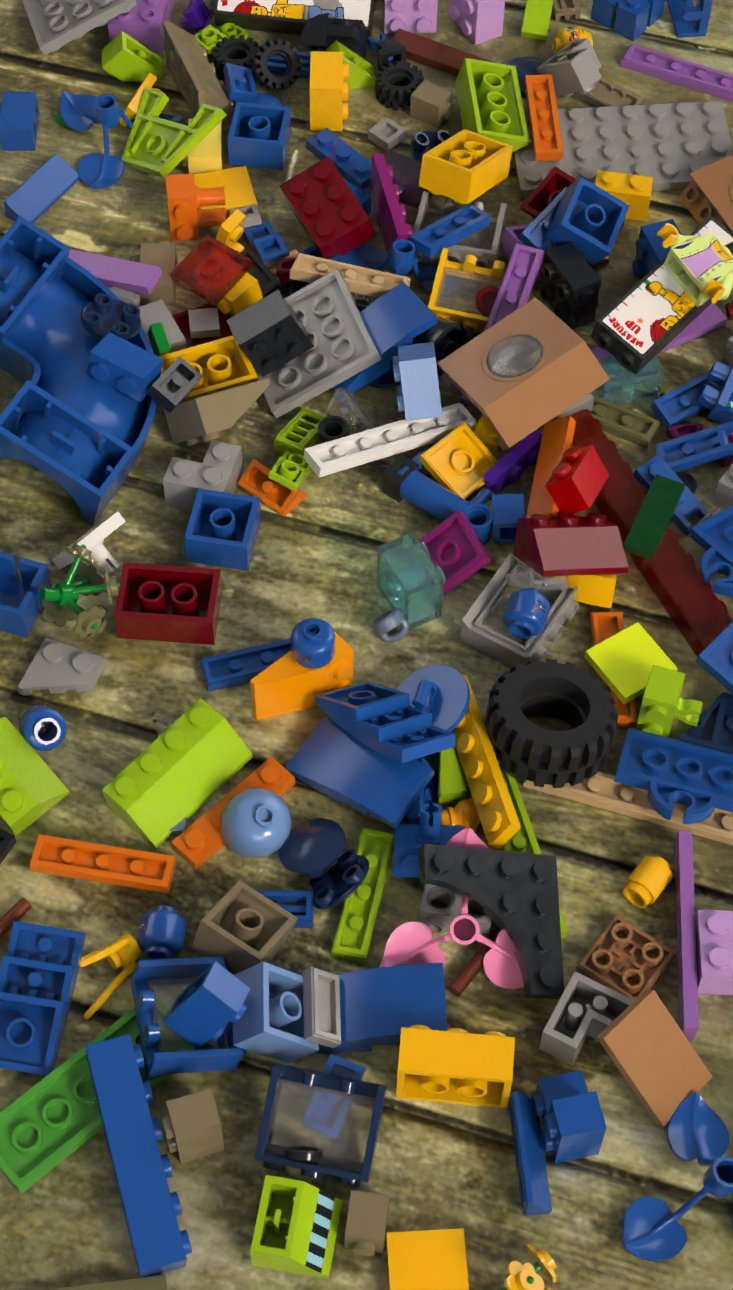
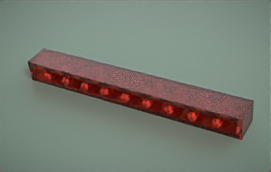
(672, 571)

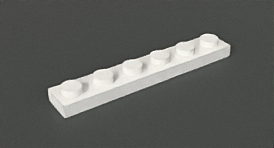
(384, 441)

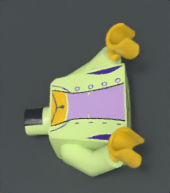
(699, 264)

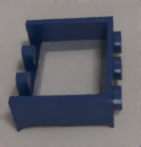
(323, 1113)

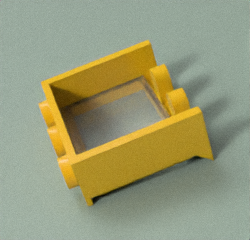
(457, 288)

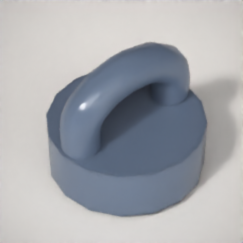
(387, 622)

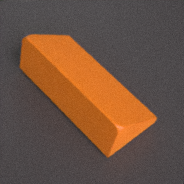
(270, 492)

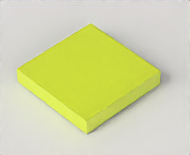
(627, 661)

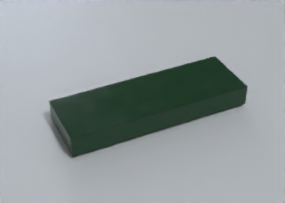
(654, 517)

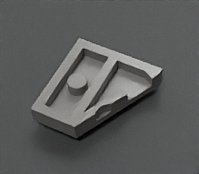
(61, 669)

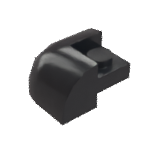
(326, 29)

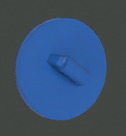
(440, 692)

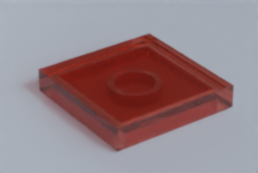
(211, 270)

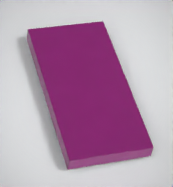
(385, 203)

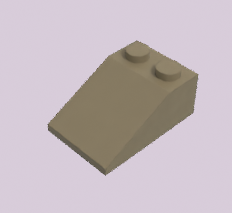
(207, 415)

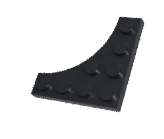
(518, 895)

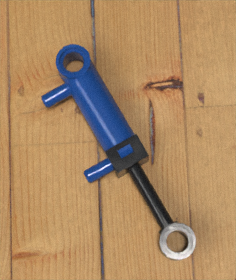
(405, 481)

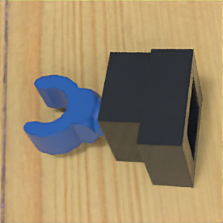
(388, 50)

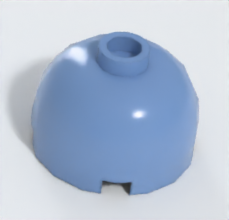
(256, 823)

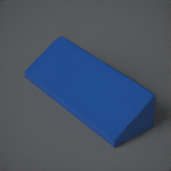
(41, 190)
(529, 1156)

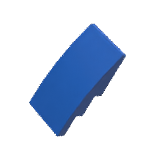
(392, 323)
(385, 721)
(357, 774)
(36, 995)
(384, 1000)

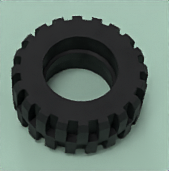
(557, 692)

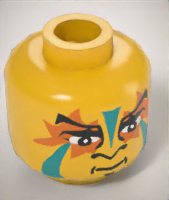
(568, 34)

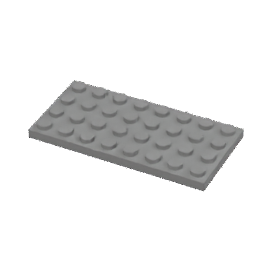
(634, 140)

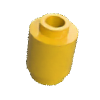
(647, 881)

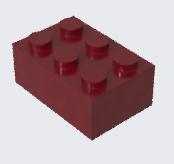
(327, 209)
(168, 603)

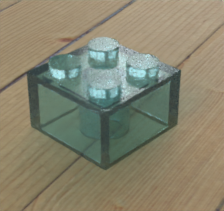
(410, 579)

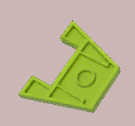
(161, 144)

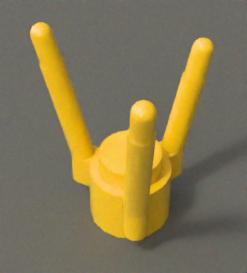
(119, 953)

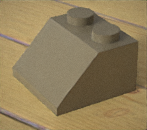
(243, 929)

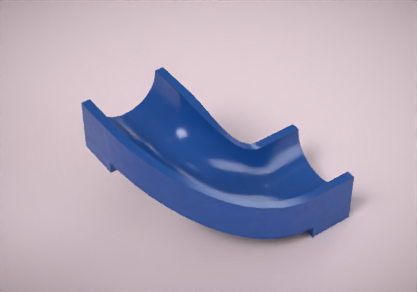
(61, 416)

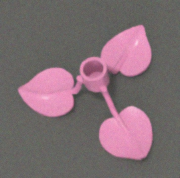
(415, 941)

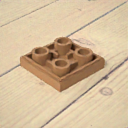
(626, 959)

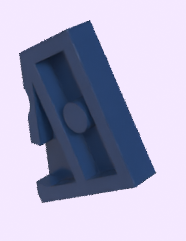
(714, 726)

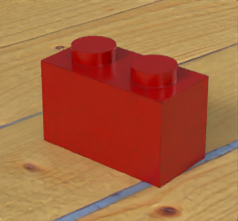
(577, 479)

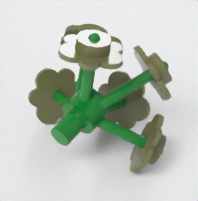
(60, 601)

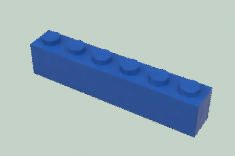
(136, 1157)

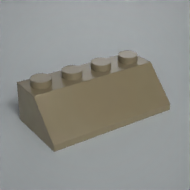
(193, 72)

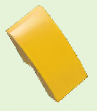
(594, 589)

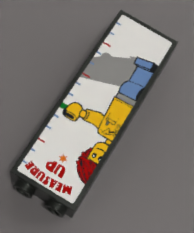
(288, 15)
(651, 312)

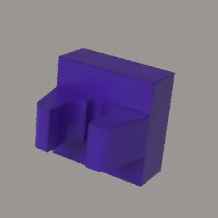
(196, 16)

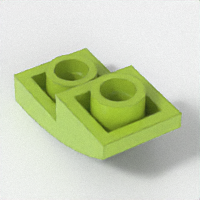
(537, 19)
(210, 35)
(290, 470)

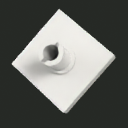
(94, 542)

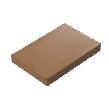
(654, 1056)

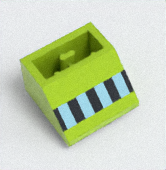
(295, 1228)

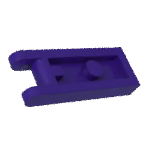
(514, 464)

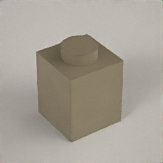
(431, 103)
(366, 1222)

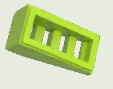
(283, 439)
(450, 781)

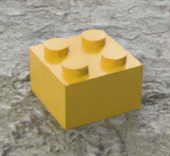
(328, 91)

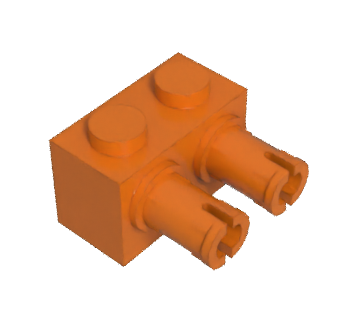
(185, 203)

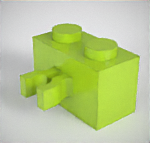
(663, 703)

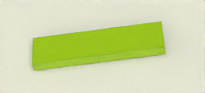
(362, 907)

